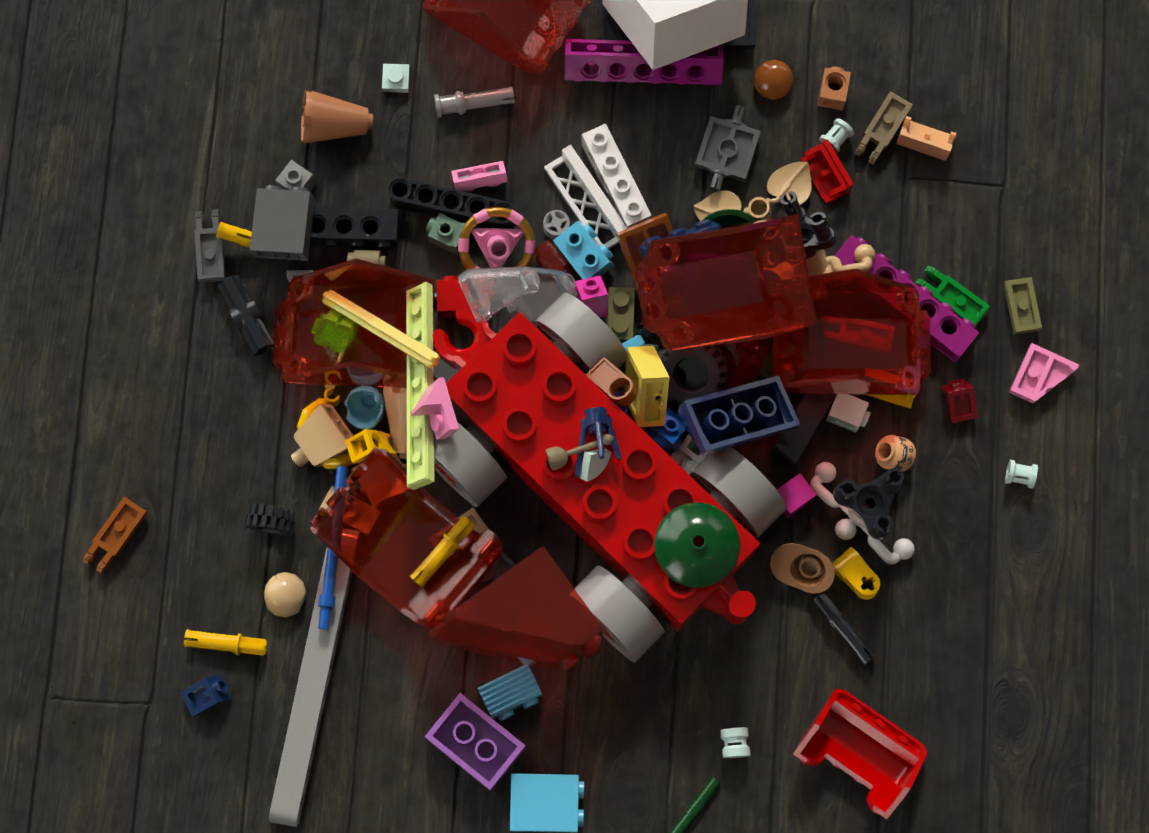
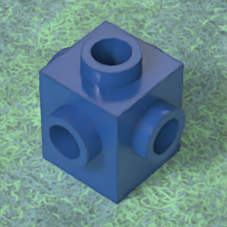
(668, 436)

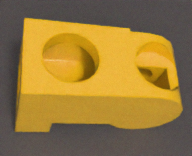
(362, 444)

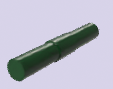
(696, 806)

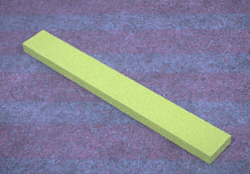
(419, 377)

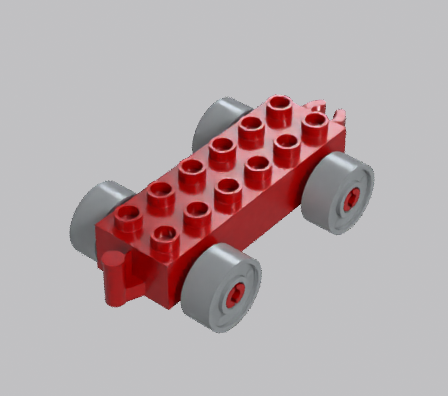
(528, 395)

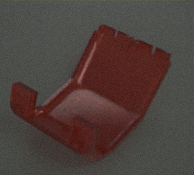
(388, 532)

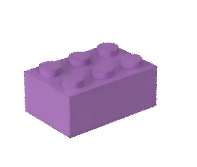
(475, 742)

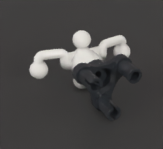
(852, 500)

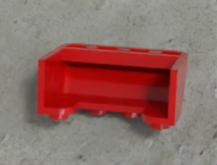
(865, 748)

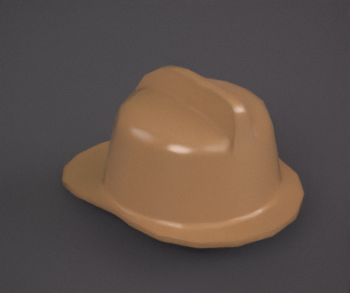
(802, 568)

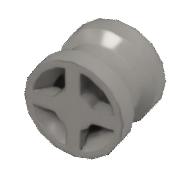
(555, 219)

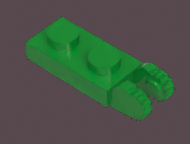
(954, 294)

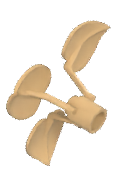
(791, 177)

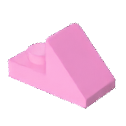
(438, 406)

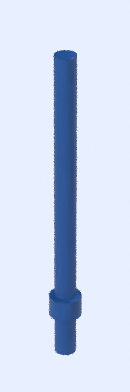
(327, 600)

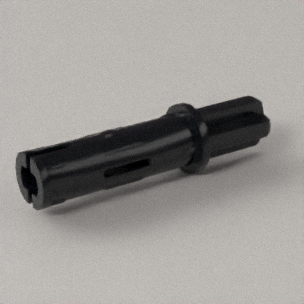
(843, 628)

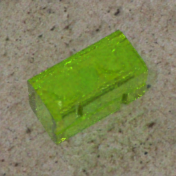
(334, 331)

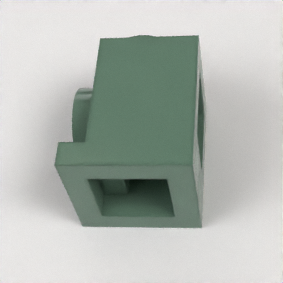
(448, 240)

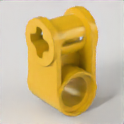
(853, 570)

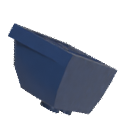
(738, 415)

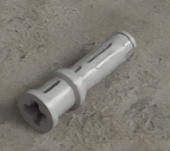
(461, 102)

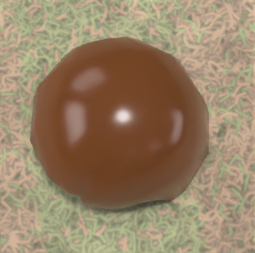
(773, 79)

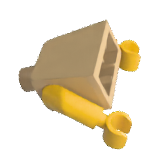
(322, 435)

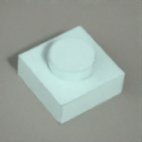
(396, 78)

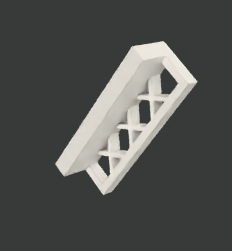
(591, 190)

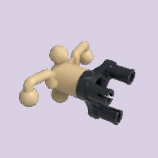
(818, 237)

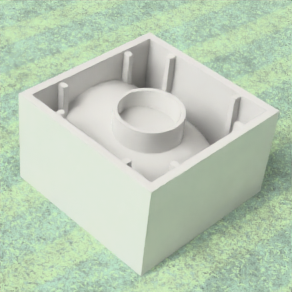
(678, 28)

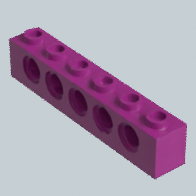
(623, 63)
(943, 314)

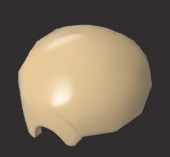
(284, 594)

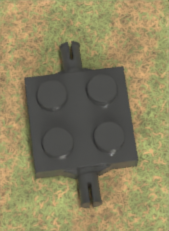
(727, 148)

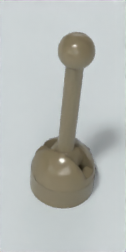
(558, 457)

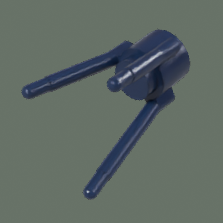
(597, 423)

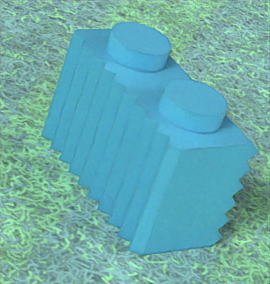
(510, 692)

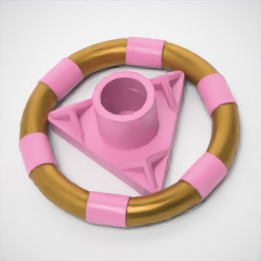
(496, 242)

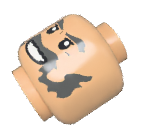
(895, 453)

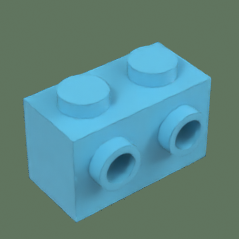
(583, 251)

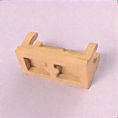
(925, 139)

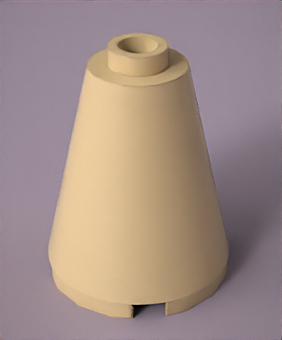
(396, 410)

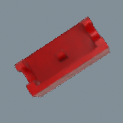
(827, 172)

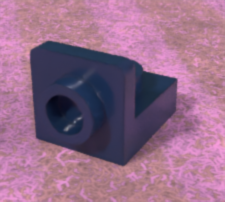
(206, 694)

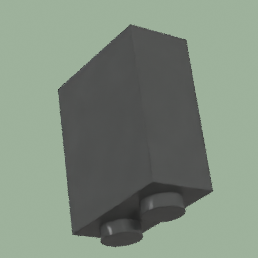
(282, 223)

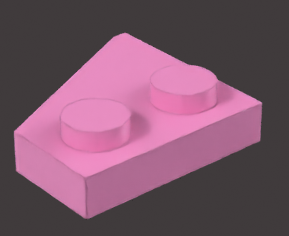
(1040, 373)

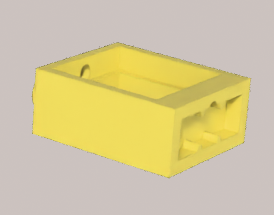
(651, 380)

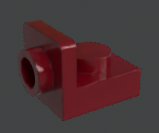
(960, 400)

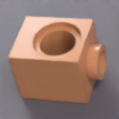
(830, 98)

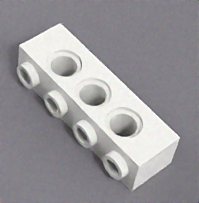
(615, 176)

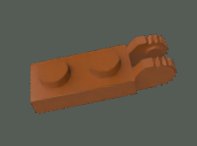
(115, 533)

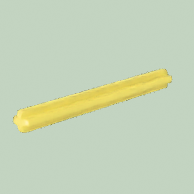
(381, 329)

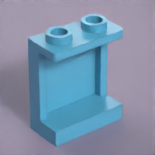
(546, 803)

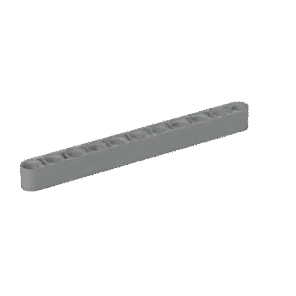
(308, 705)

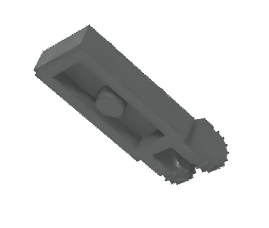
(209, 250)

